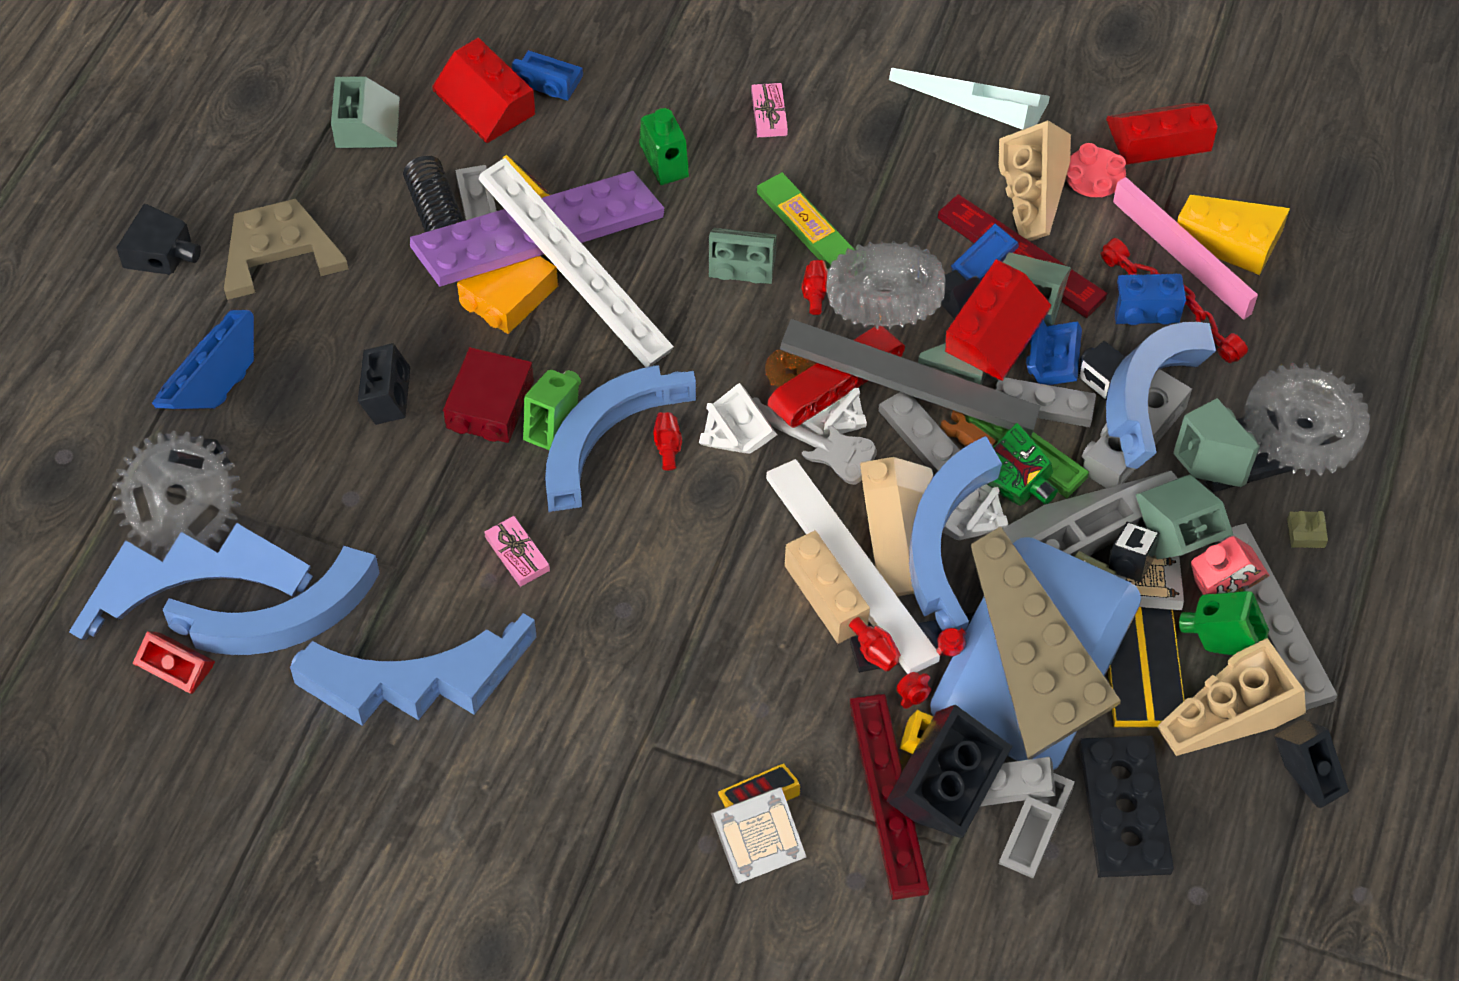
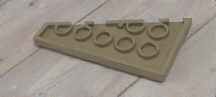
(1044, 663)

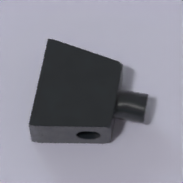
(156, 242)

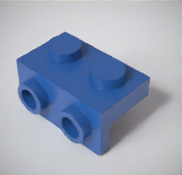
(548, 74)
(1150, 299)
(1055, 353)

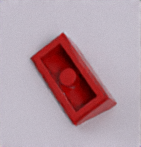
(173, 661)

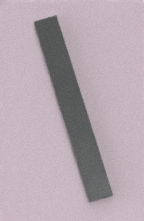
(909, 377)

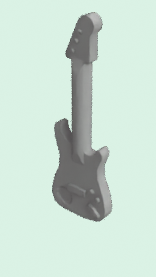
(837, 451)

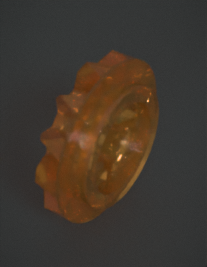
(779, 361)

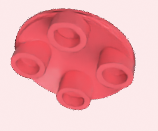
(1095, 171)

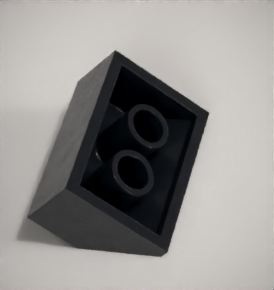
(949, 772)

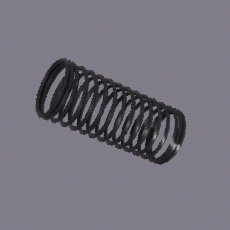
(429, 182)

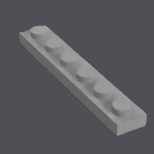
(1286, 632)

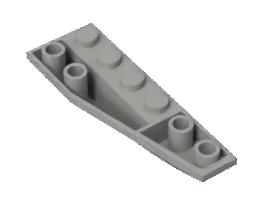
(1088, 520)

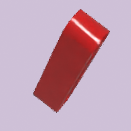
(822, 385)

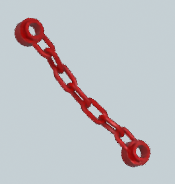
(1231, 348)

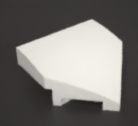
(844, 415)
(736, 423)
(976, 515)

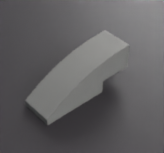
(1035, 829)

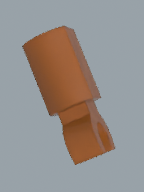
(964, 431)

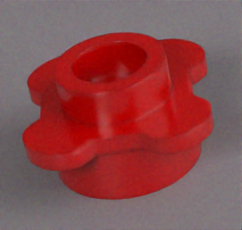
(913, 689)

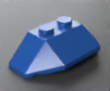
(212, 366)

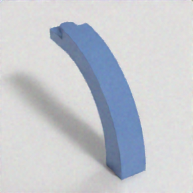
(1129, 388)
(599, 413)
(954, 482)
(285, 623)

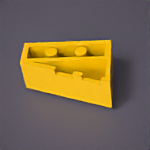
(1234, 229)

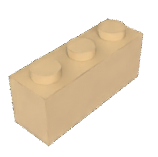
(825, 585)

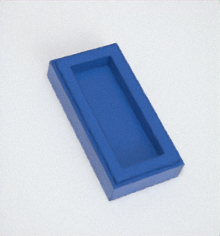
(982, 254)

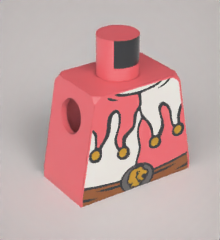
(1228, 568)

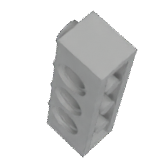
(1168, 401)

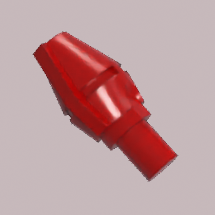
(815, 286)
(667, 439)
(951, 642)
(876, 644)

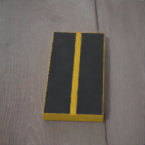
(1147, 670)

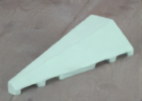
(1003, 104)

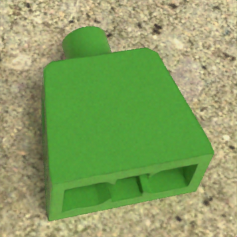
(548, 406)

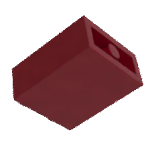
(488, 395)

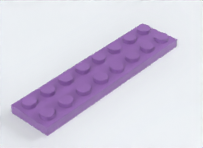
(499, 241)

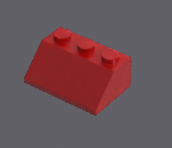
(484, 91)
(1163, 132)
(997, 321)

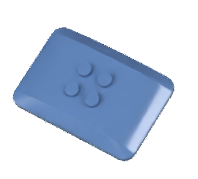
(1092, 603)

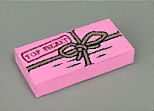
(769, 110)
(517, 551)

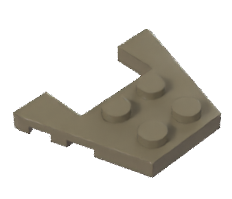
(273, 235)

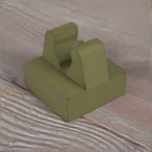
(1307, 529)

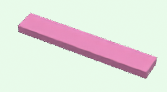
(1185, 248)

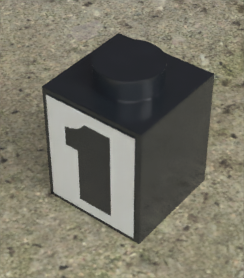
(1099, 366)
(1134, 551)

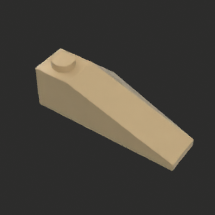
(1035, 172)
(892, 499)
(1242, 700)

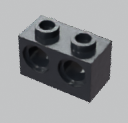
(384, 384)

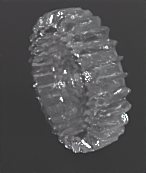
(861, 274)
(1311, 396)
(157, 474)

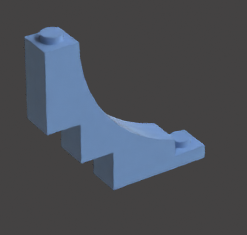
(139, 576)
(460, 674)

